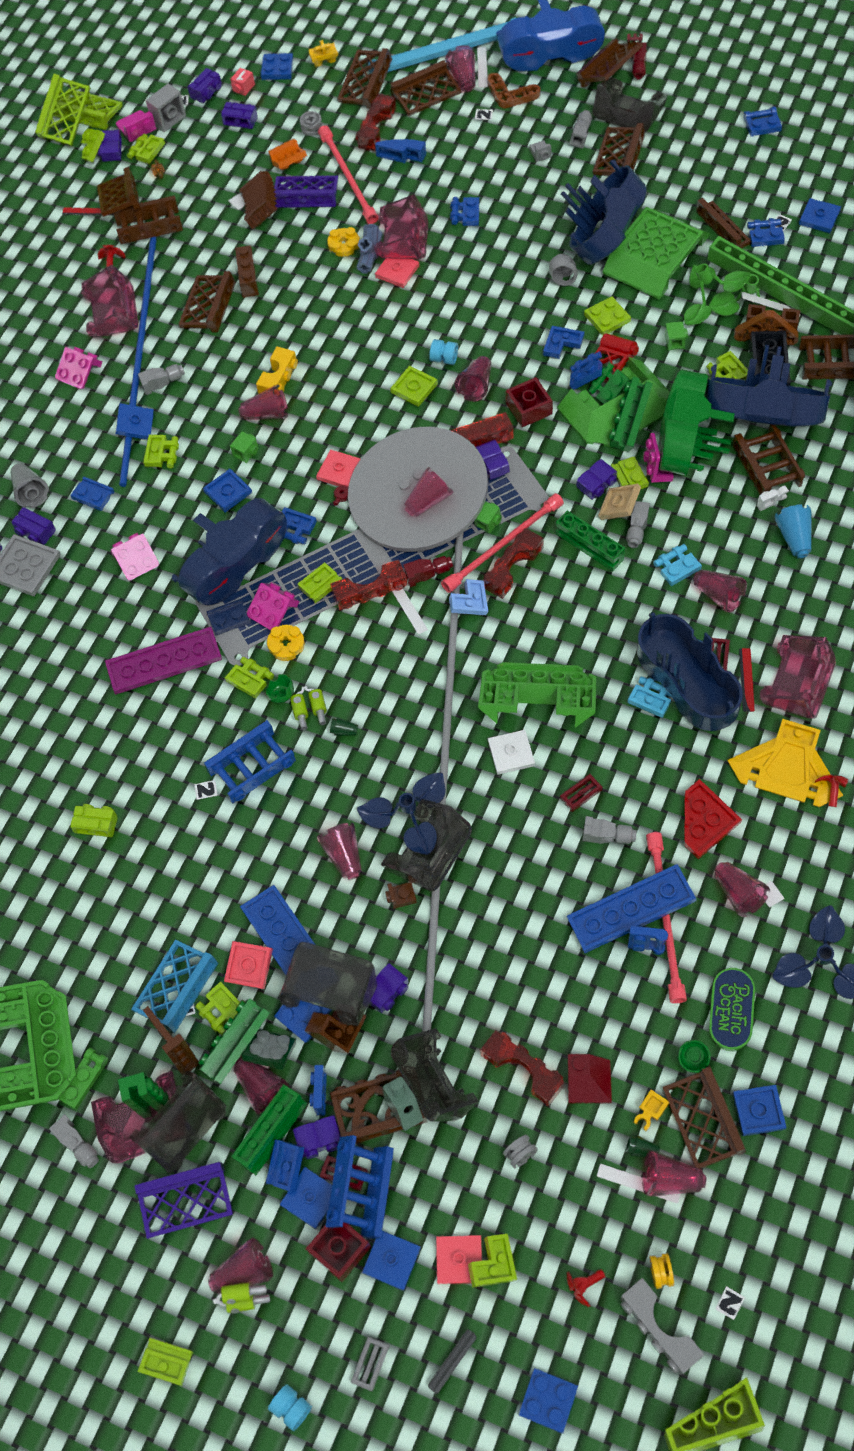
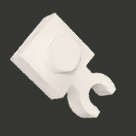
(770, 498)

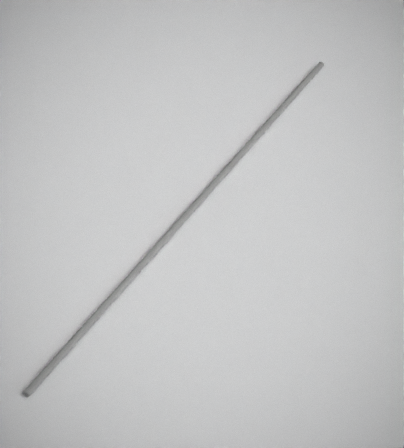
(428, 1001)

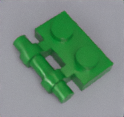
(613, 387)

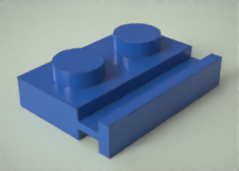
(92, 493)
(318, 1098)
(285, 1165)

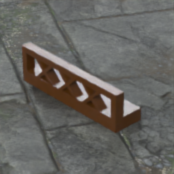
(721, 223)

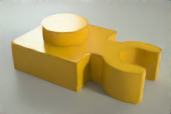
(652, 1107)

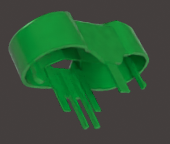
(680, 424)

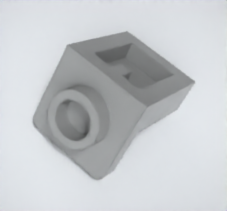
(540, 150)

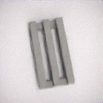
(355, 1381)

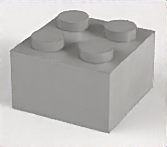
(166, 107)

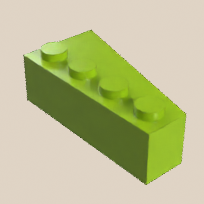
(718, 1421)

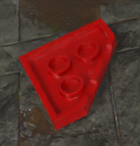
(706, 819)

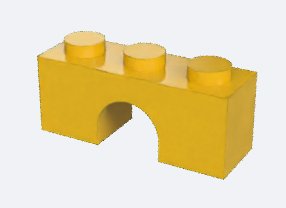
(283, 362)

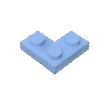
(472, 602)

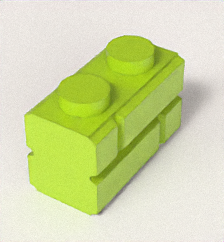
(94, 820)

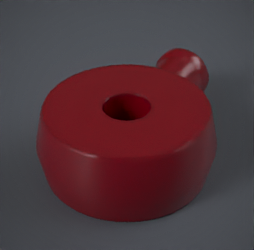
(340, 495)

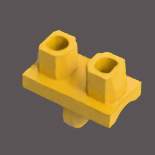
(323, 52)

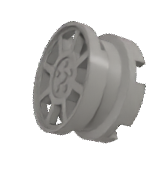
(310, 122)
(520, 1151)

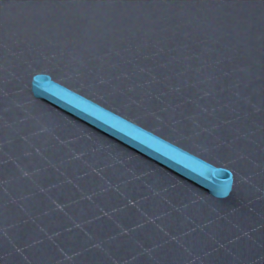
(442, 48)

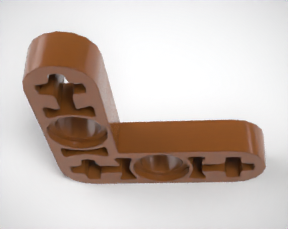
(510, 98)
(766, 320)

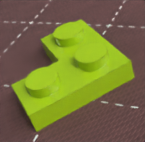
(92, 140)
(498, 1267)

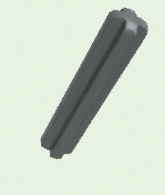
(452, 1361)

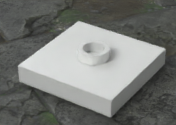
(511, 752)

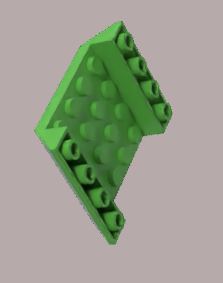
(653, 251)

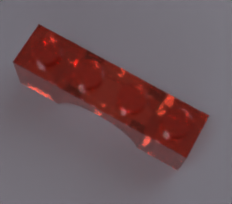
(382, 109)
(525, 547)
(349, 593)
(501, 1051)

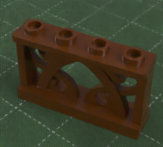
(369, 1088)

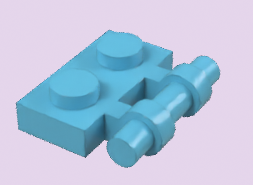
(679, 569)
(648, 700)

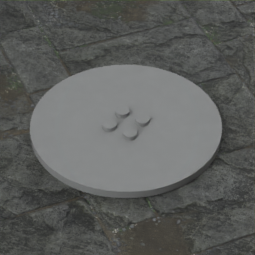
(392, 471)

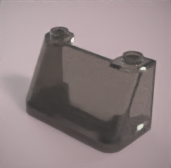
(624, 110)
(430, 869)
(329, 981)
(425, 1077)
(180, 1123)

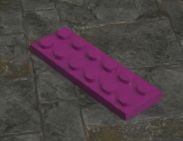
(163, 660)

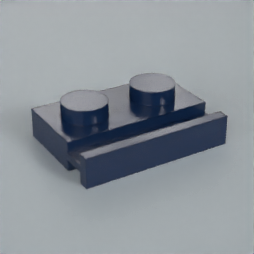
(228, 617)

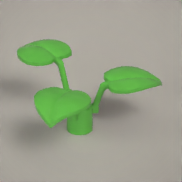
(702, 275)
(726, 303)

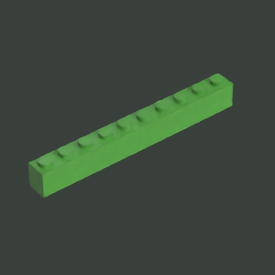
(784, 286)

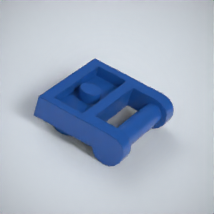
(762, 125)
(640, 939)

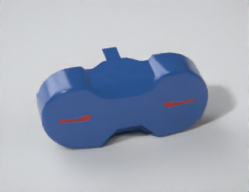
(551, 35)

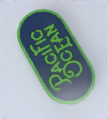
(732, 1009)

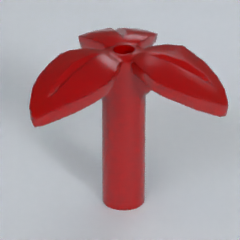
(109, 251)
(835, 781)
(580, 1285)

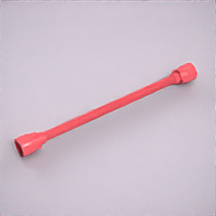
(369, 212)
(453, 581)
(676, 989)

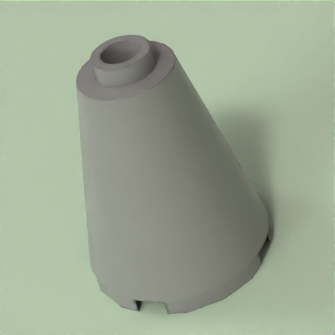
(28, 486)

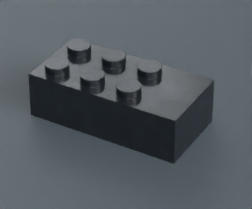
(757, 343)

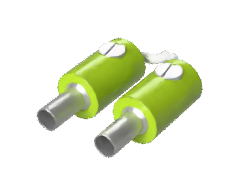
(317, 703)
(241, 1297)

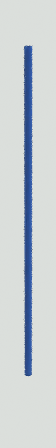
(138, 357)

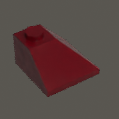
(589, 1079)

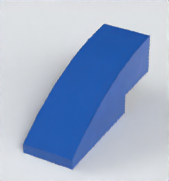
(401, 150)

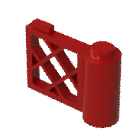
(616, 348)

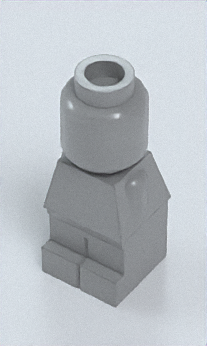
(580, 129)
(158, 378)
(638, 523)
(604, 831)
(72, 1140)

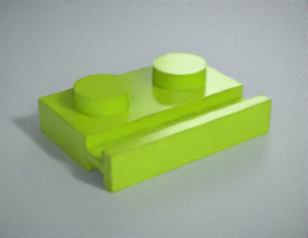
(630, 473)
(318, 582)
(165, 1362)

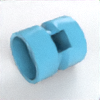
(443, 351)
(290, 1407)

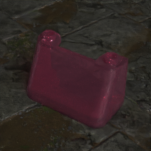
(404, 230)
(111, 303)
(801, 675)
(117, 1122)

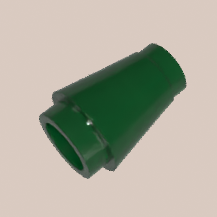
(342, 727)
(639, 1146)

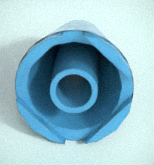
(796, 529)

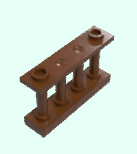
(149, 210)
(827, 369)
(757, 472)

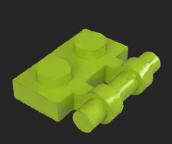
(146, 149)
(730, 365)
(155, 451)
(245, 680)
(224, 1002)

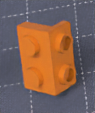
(286, 154)

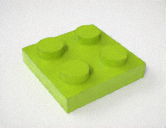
(607, 316)
(414, 386)

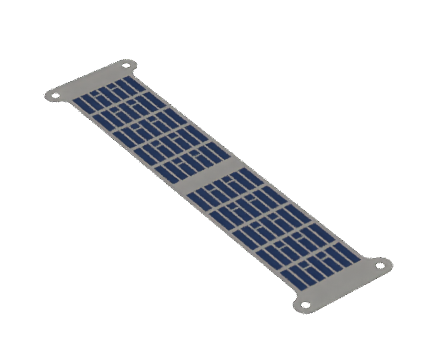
(362, 560)

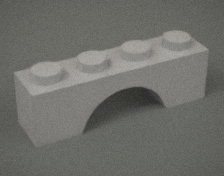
(680, 1351)

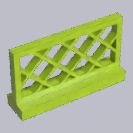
(50, 105)
(91, 115)

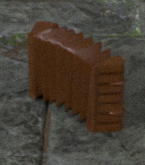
(259, 199)

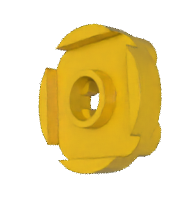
(343, 234)
(282, 633)

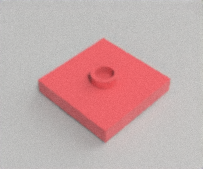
(397, 271)
(337, 468)
(248, 965)
(453, 1258)

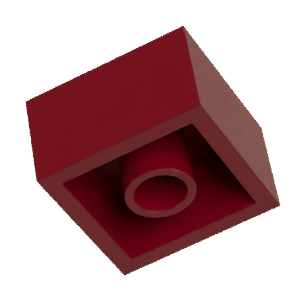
(529, 402)
(338, 1249)

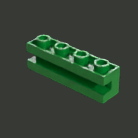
(630, 415)
(590, 540)
(233, 1041)
(140, 1093)
(271, 1125)

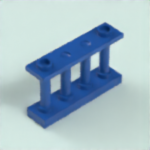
(240, 747)
(377, 1188)

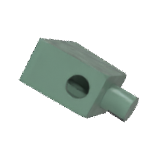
(398, 1097)

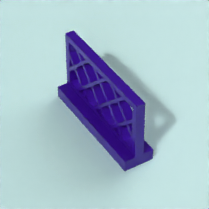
(308, 197)
(177, 1181)

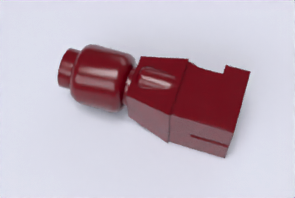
(639, 62)
(425, 569)

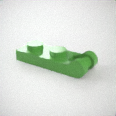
(84, 1078)

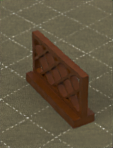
(607, 62)
(375, 79)
(419, 80)
(631, 152)
(112, 189)
(219, 302)
(175, 1047)
(721, 1110)

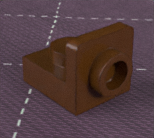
(401, 895)

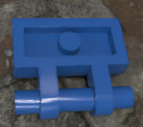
(470, 210)
(768, 236)
(586, 370)
(300, 523)

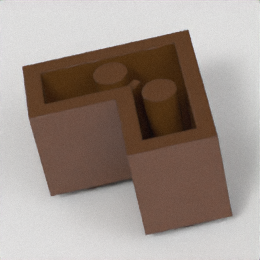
(333, 1032)

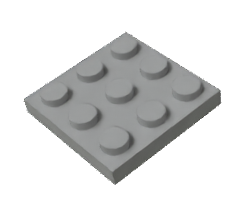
(26, 564)

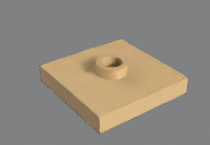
(619, 501)

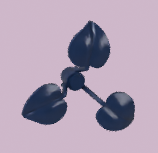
(421, 837)
(792, 968)

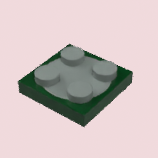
(269, 1049)

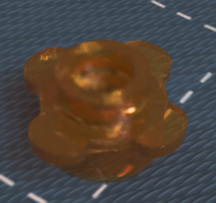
(157, 169)

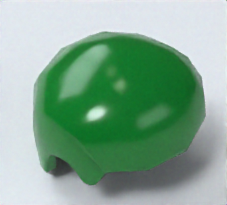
(280, 689)
(694, 1056)

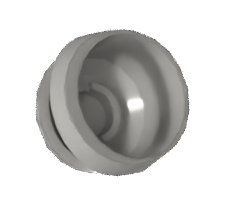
(561, 267)

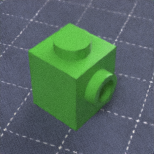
(675, 335)
(244, 447)
(488, 517)

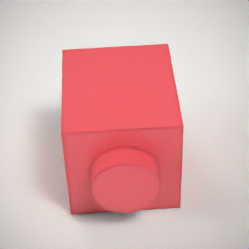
(242, 81)

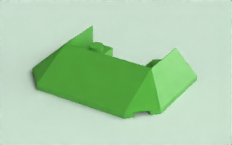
(596, 421)
(538, 684)
(49, 1043)

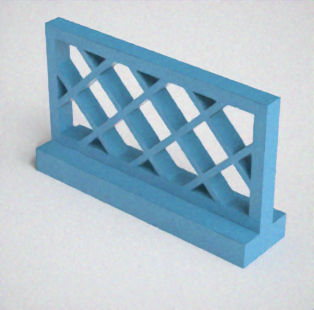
(189, 991)

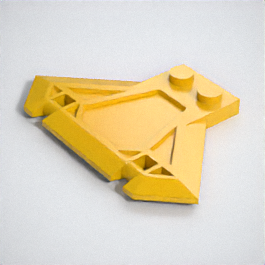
(786, 765)

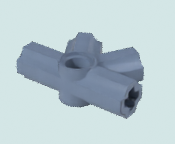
(367, 245)

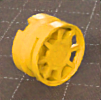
(659, 1273)

